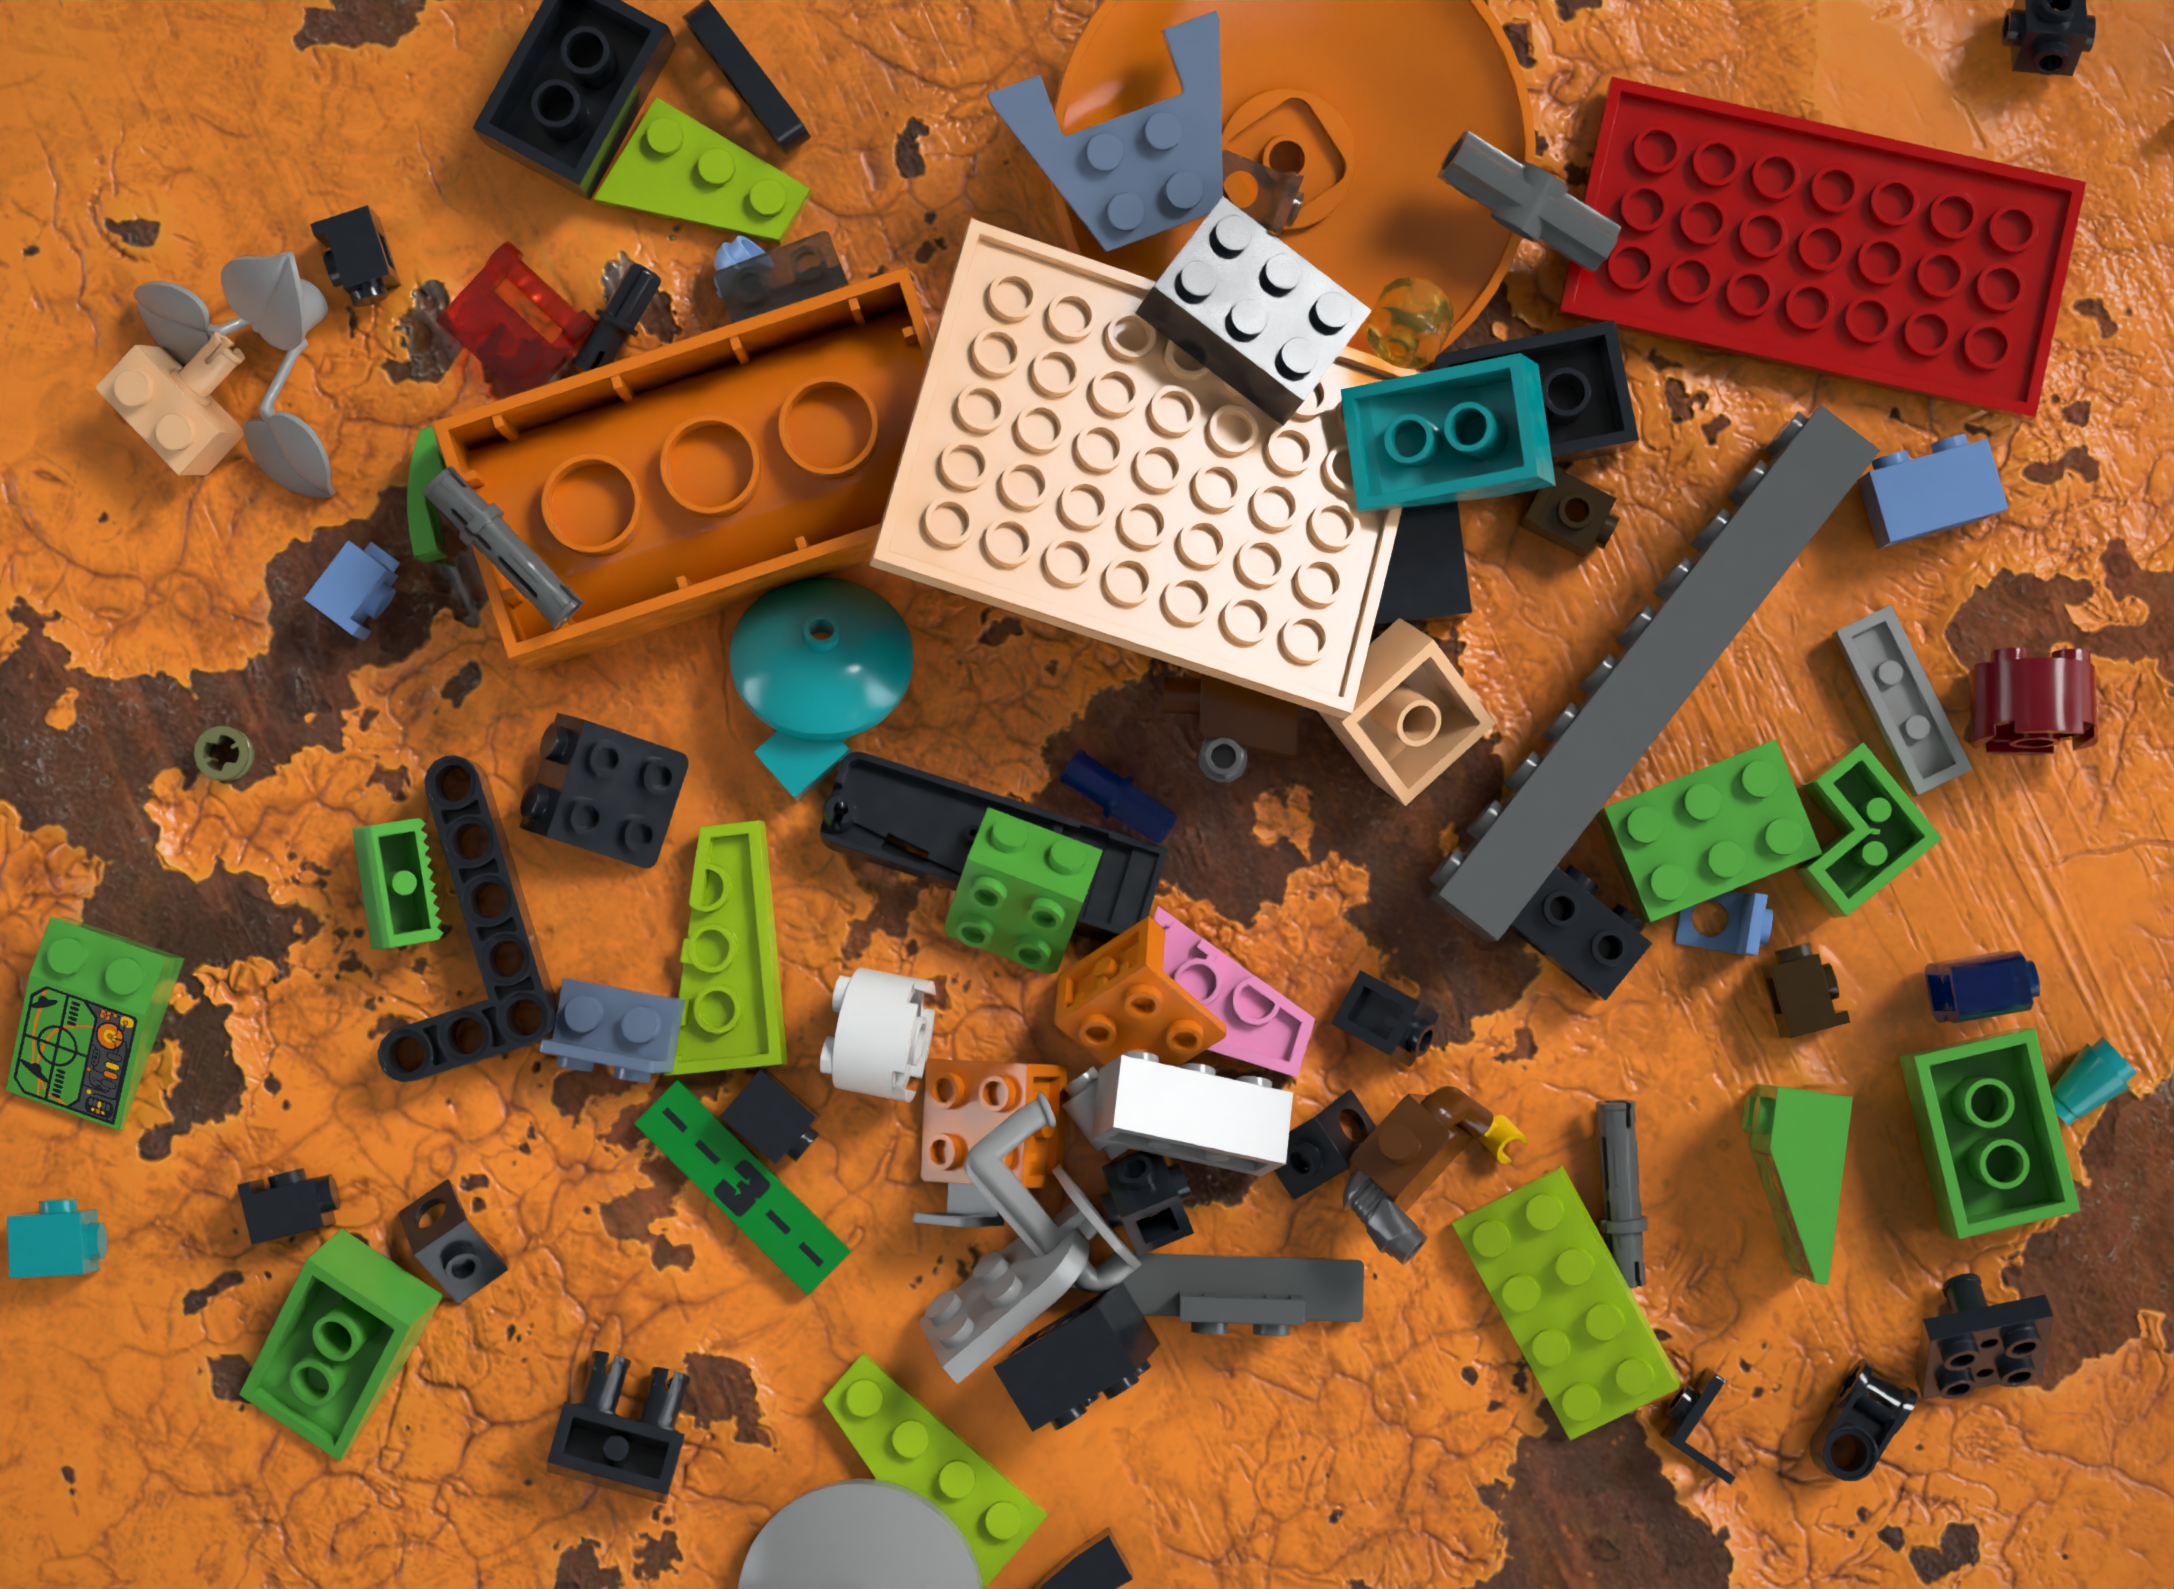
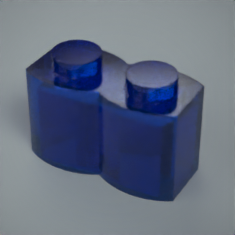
(1981, 986)

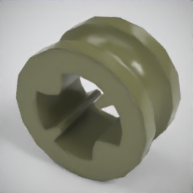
(218, 736)

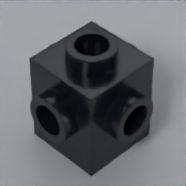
(2047, 38)
(1146, 1186)

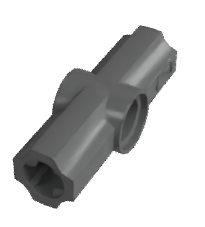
(1529, 201)

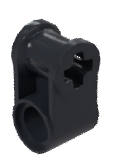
(1863, 1419)

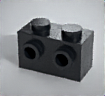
(1581, 932)

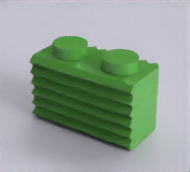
(396, 883)

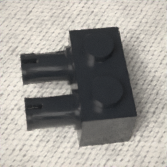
(616, 1451)

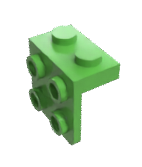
(1021, 891)

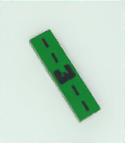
(743, 1187)

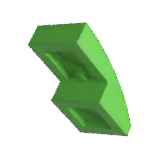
(423, 518)

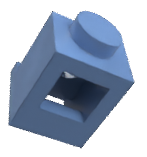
(355, 587)

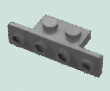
(1247, 1290)

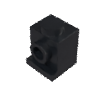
(358, 255)
(289, 1205)

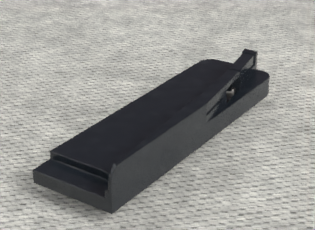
(943, 818)

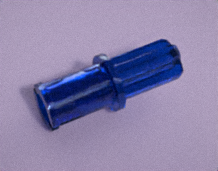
(1119, 797)

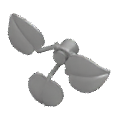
(282, 310)

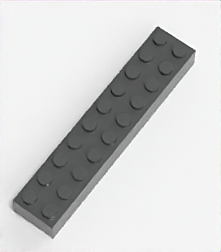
(1659, 667)

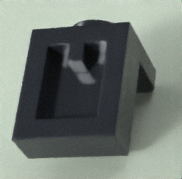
(1387, 1019)

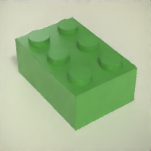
(1708, 832)
(1989, 1133)

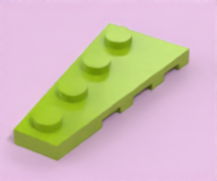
(919, 1451)

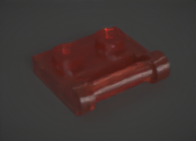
(502, 336)

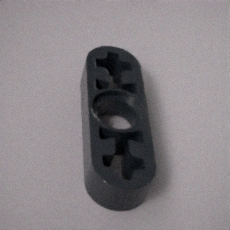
(746, 77)

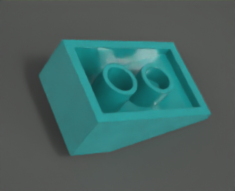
(1448, 435)

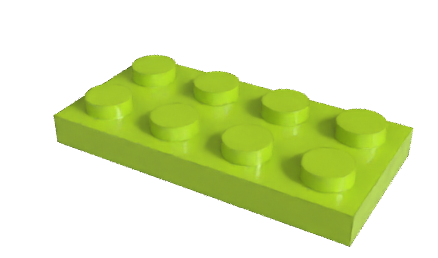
(1566, 1303)

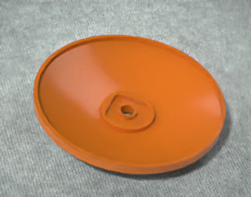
(1367, 101)

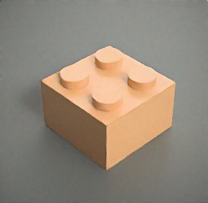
(1409, 713)

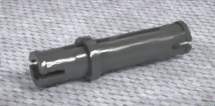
(493, 537)
(1620, 1188)

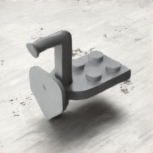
(1033, 1270)

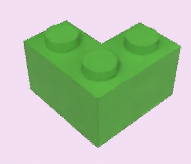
(1877, 827)

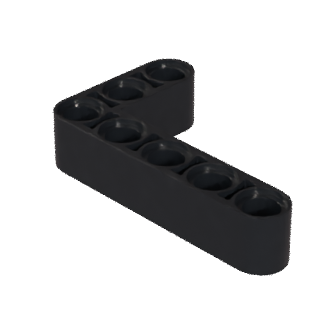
(486, 935)

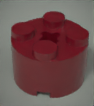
(2033, 702)

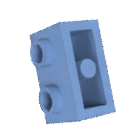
(1931, 492)

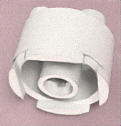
(879, 1033)

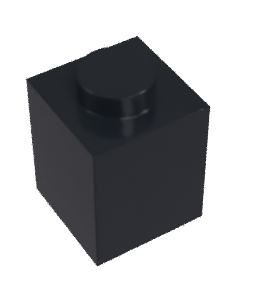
(773, 1118)

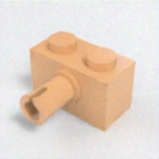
(174, 404)

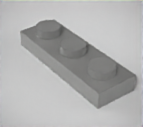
(1902, 701)

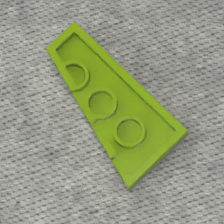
(730, 957)

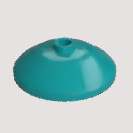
(828, 684)

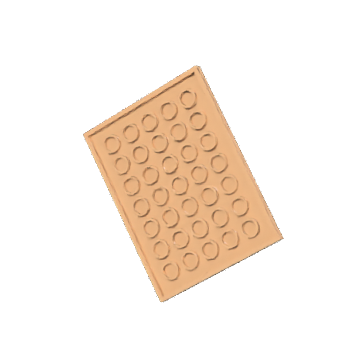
(1129, 489)

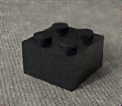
(1077, 1357)

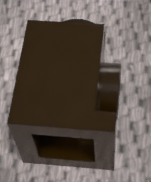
(1547, 515)
(1802, 992)

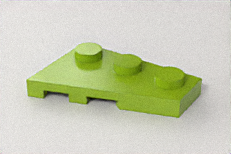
(699, 177)

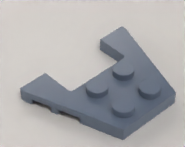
(1142, 167)

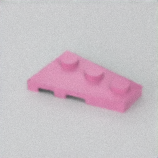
(1258, 1019)

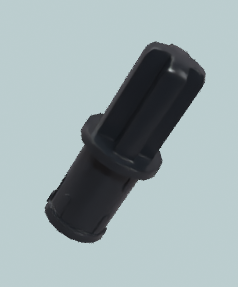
(618, 318)

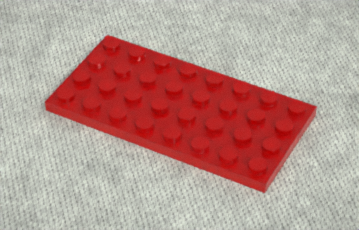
(1826, 249)

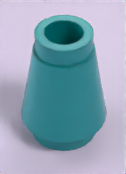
(2091, 1081)

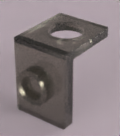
(1277, 193)

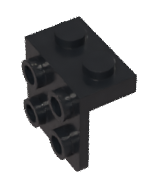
(603, 791)

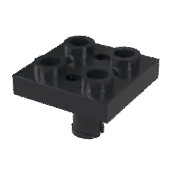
(1981, 1342)

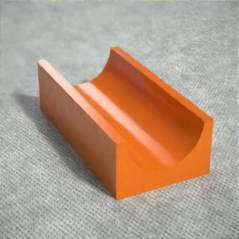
(699, 466)

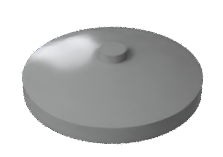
(860, 1538)

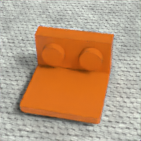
(1127, 1003)
(973, 1098)

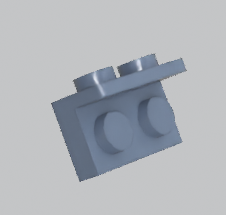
(615, 1029)

